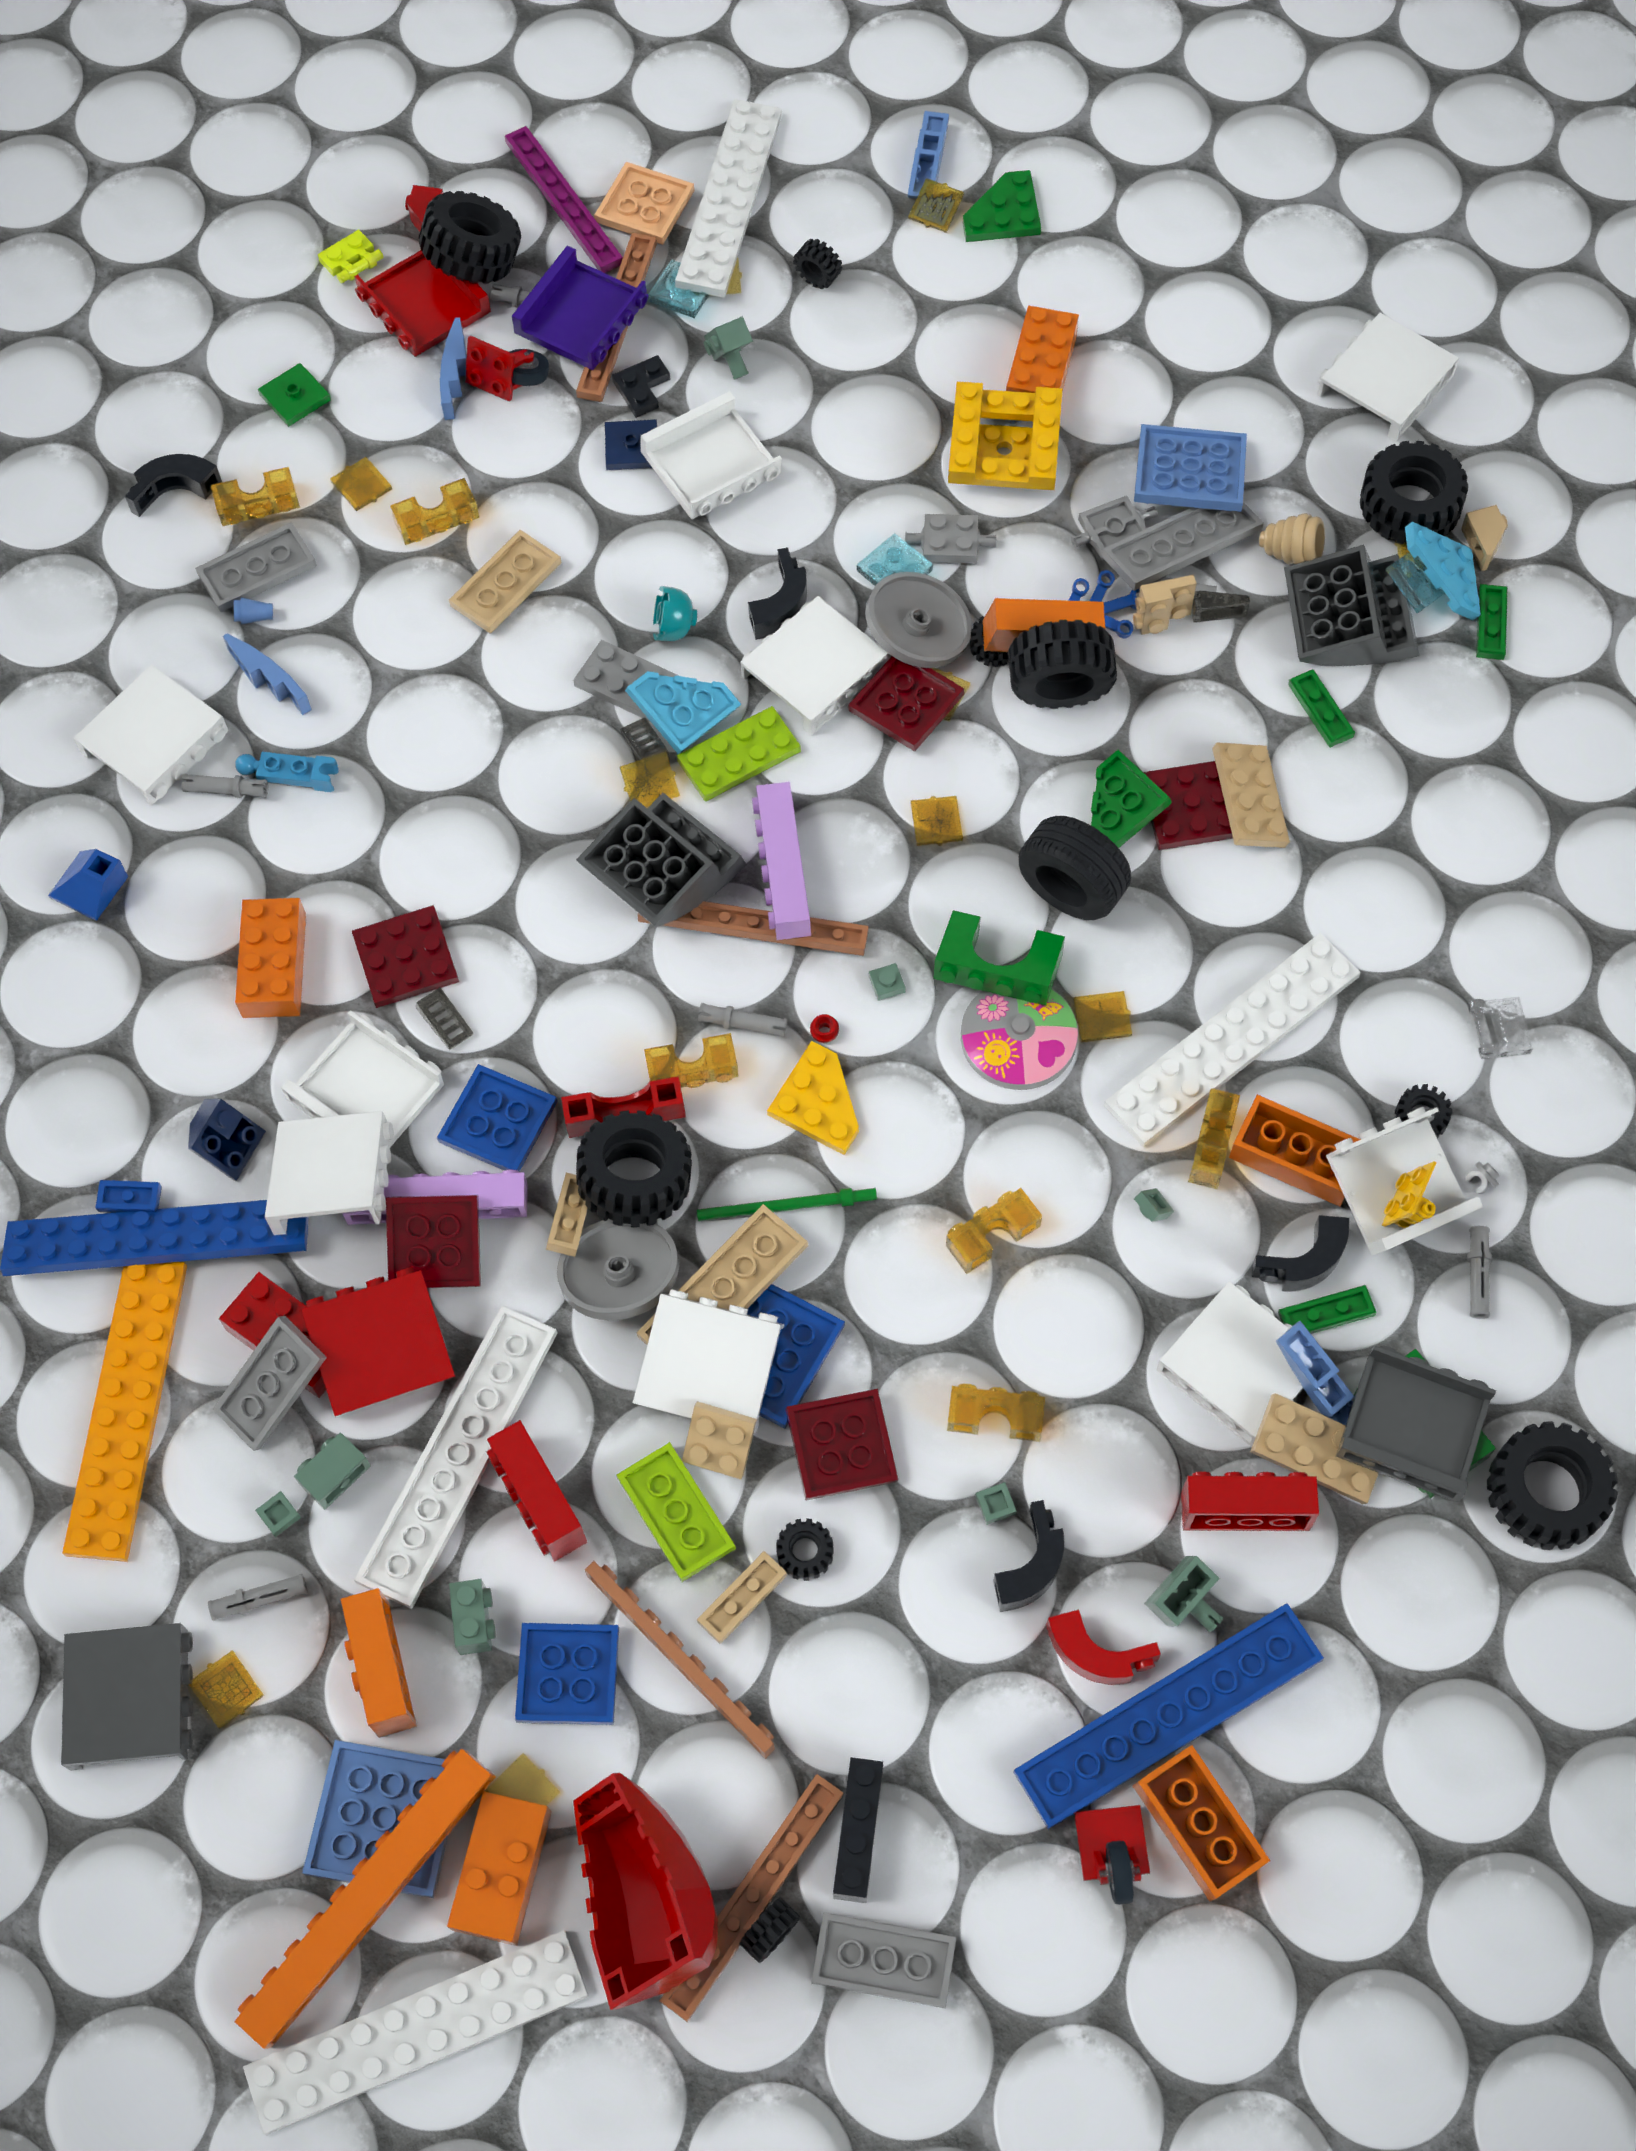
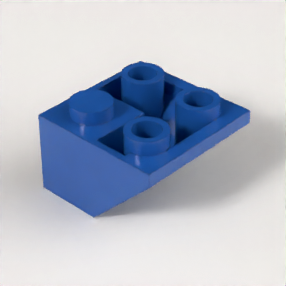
(90, 883)

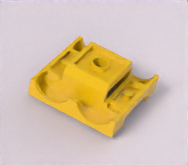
(975, 445)

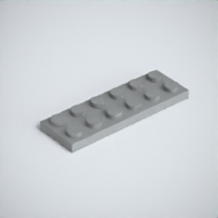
(1178, 543)

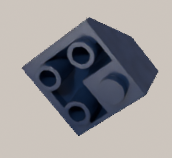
(223, 1137)

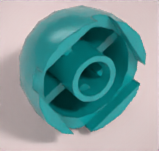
(673, 614)

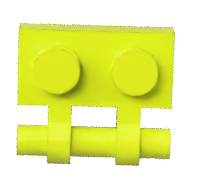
(350, 256)

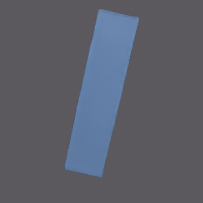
(928, 151)
(452, 366)
(264, 670)
(1316, 1373)

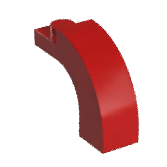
(1092, 1661)

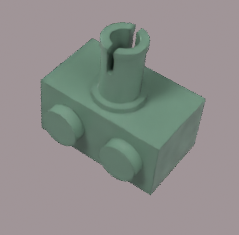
(727, 343)
(1184, 1593)

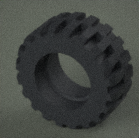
(469, 237)
(1415, 466)
(1062, 664)
(633, 1200)
(1576, 1456)

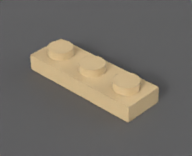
(567, 1219)
(742, 1597)

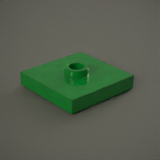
(294, 394)

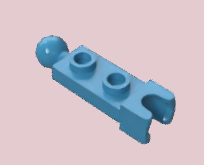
(290, 769)

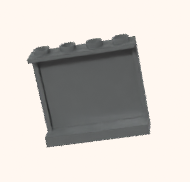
(1415, 1422)
(126, 1695)

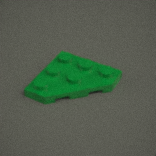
(1004, 210)
(1124, 799)

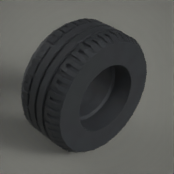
(1074, 867)

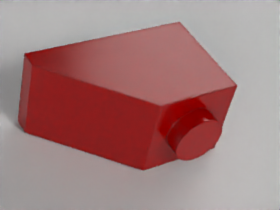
(417, 202)

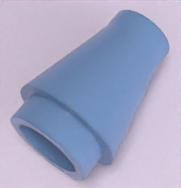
(252, 611)

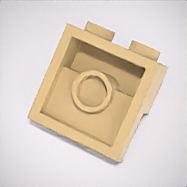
(1163, 602)

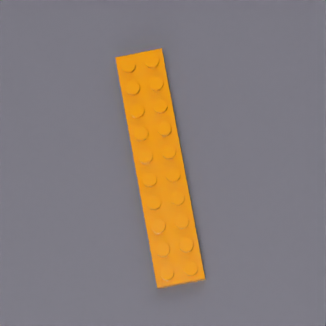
(125, 1412)

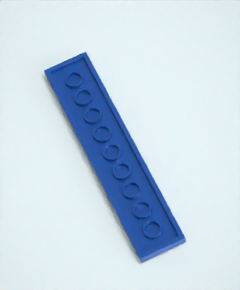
(146, 1238)
(1167, 1716)

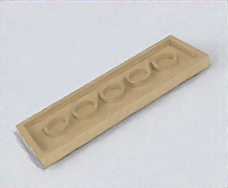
(743, 1264)

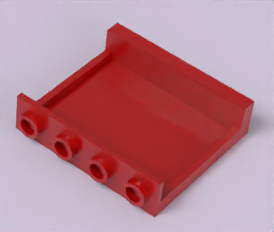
(421, 302)
(377, 1341)

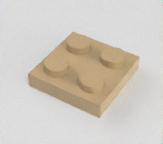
(719, 1440)

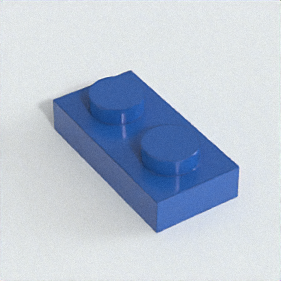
(128, 1196)

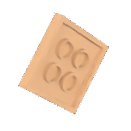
(644, 202)

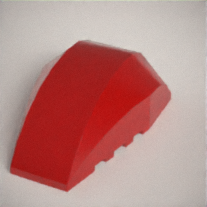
(645, 1893)

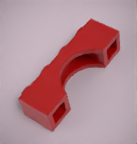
(657, 1097)

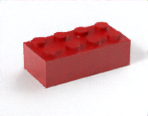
(256, 1311)
(533, 1485)
(1249, 1502)

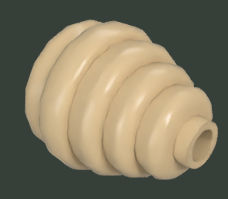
(1294, 539)

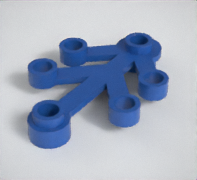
(1109, 606)

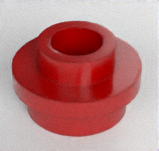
(824, 1021)

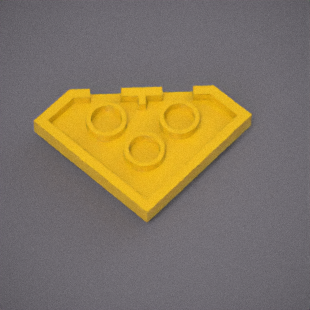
(817, 1100)

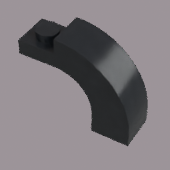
(168, 474)
(769, 613)
(1313, 1267)
(1028, 1583)

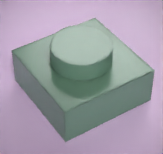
(887, 981)
(1153, 1205)
(995, 1503)
(278, 1514)

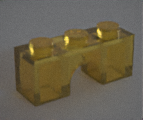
(274, 497)
(419, 522)
(715, 1064)
(1214, 1138)
(1012, 1214)
(1022, 1410)

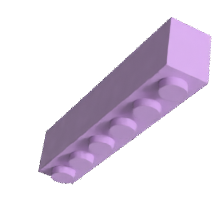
(783, 861)
(499, 1193)

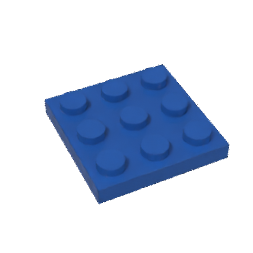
(497, 1119)
(567, 1674)

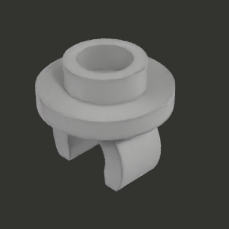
(1487, 1175)

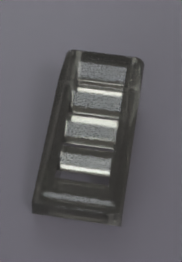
(1218, 606)
(652, 737)
(432, 999)

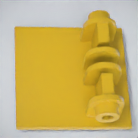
(1408, 1203)

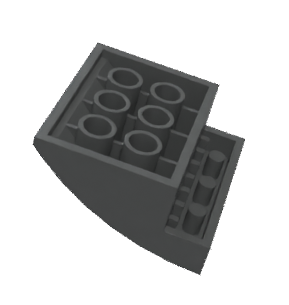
(1349, 611)
(661, 860)

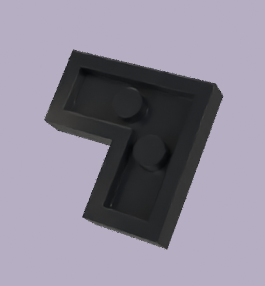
(636, 381)

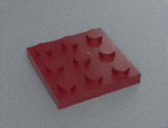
(906, 701)
(1196, 808)
(405, 956)
(436, 1237)
(841, 1444)

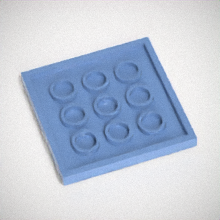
(1191, 468)
(360, 1803)

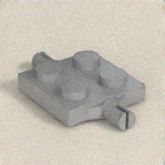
(1111, 523)
(950, 538)

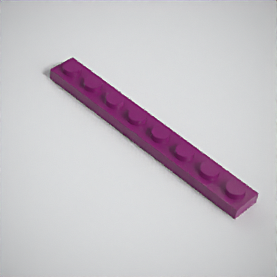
(563, 200)

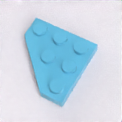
(1448, 567)
(682, 706)

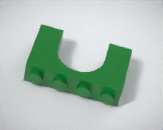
(1025, 980)

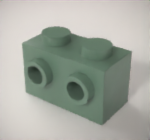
(331, 1470)
(471, 1616)

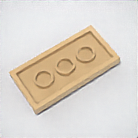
(505, 581)
(1250, 795)
(1308, 1444)

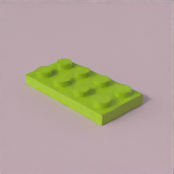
(738, 753)
(676, 1512)

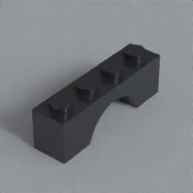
(858, 1830)

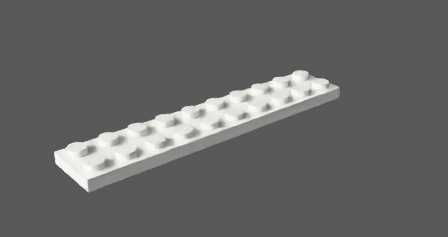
(728, 198)
(1231, 1039)
(455, 1457)
(414, 2032)

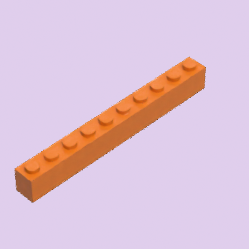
(364, 1899)

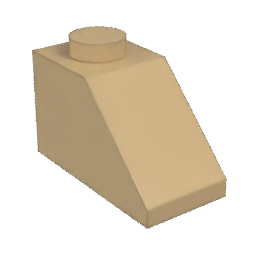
(1484, 533)

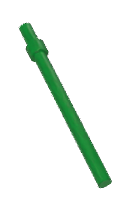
(845, 1197)

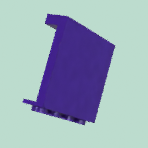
(578, 310)

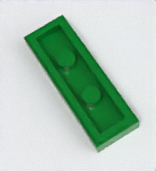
(1492, 622)
(1321, 708)
(1330, 1310)

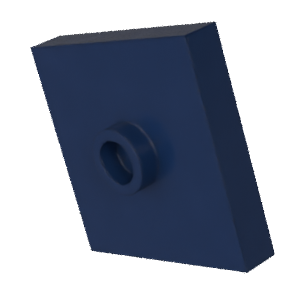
(624, 444)

